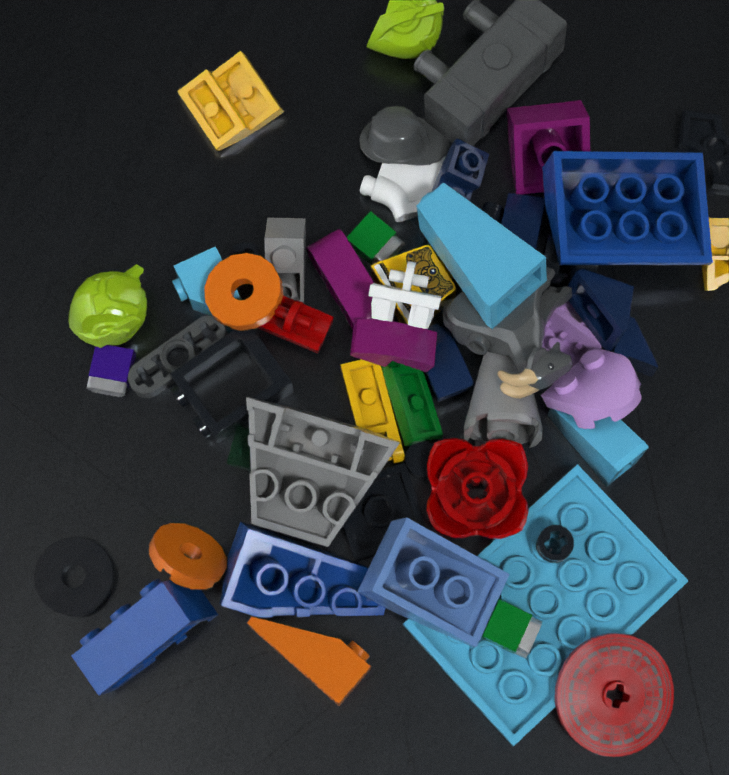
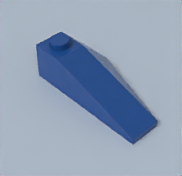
(286, 577)

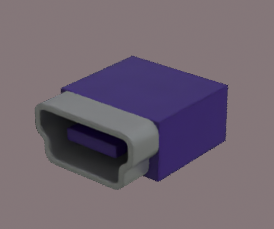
(110, 370)

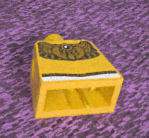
(427, 264)

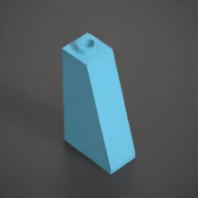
(480, 253)

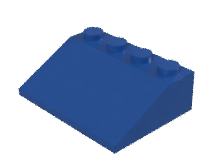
(627, 208)

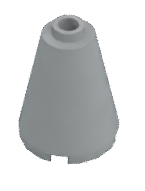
(496, 414)

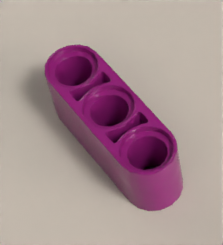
(343, 275)

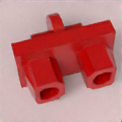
(299, 324)

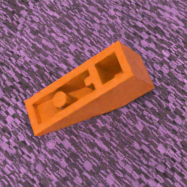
(321, 658)

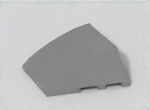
(309, 469)

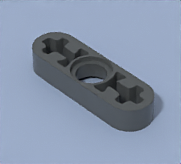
(179, 340)

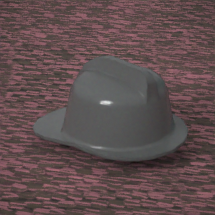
(402, 138)

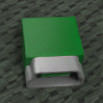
(374, 240)
(512, 629)

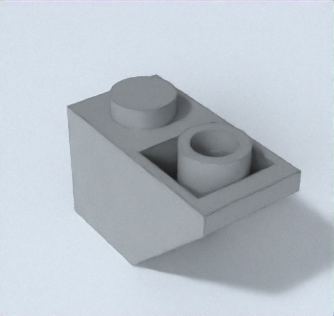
(287, 253)

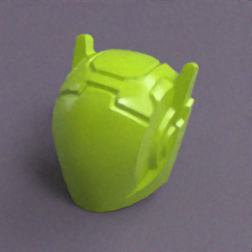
(407, 28)
(109, 307)

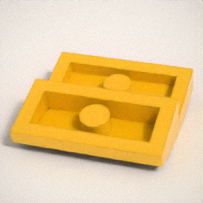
(230, 101)

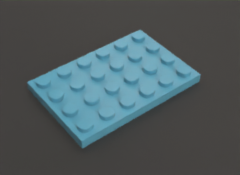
(601, 588)

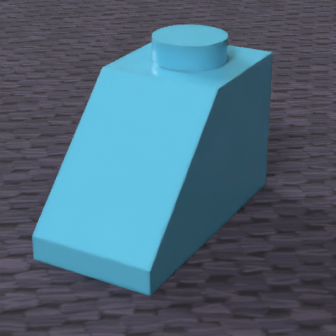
(193, 276)

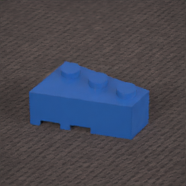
(140, 634)

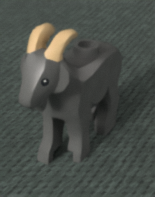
(516, 336)

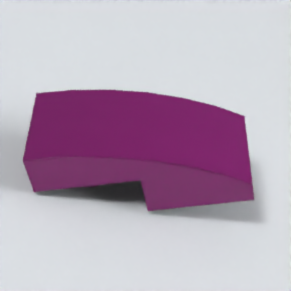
(393, 341)

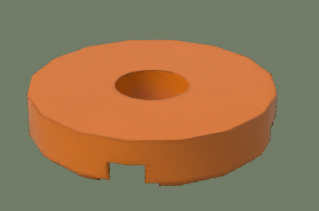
(231, 274)
(207, 556)

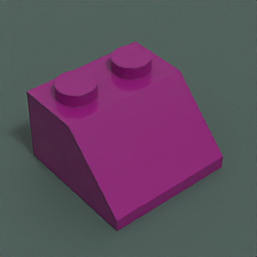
(538, 132)

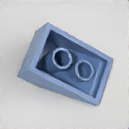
(433, 582)

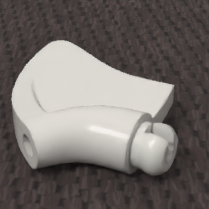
(401, 187)

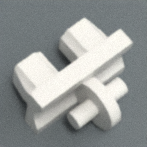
(421, 303)

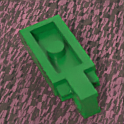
(412, 404)

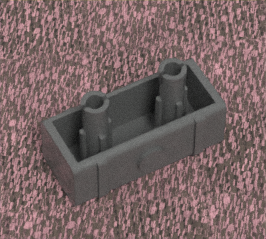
(493, 70)

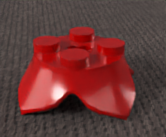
(496, 465)

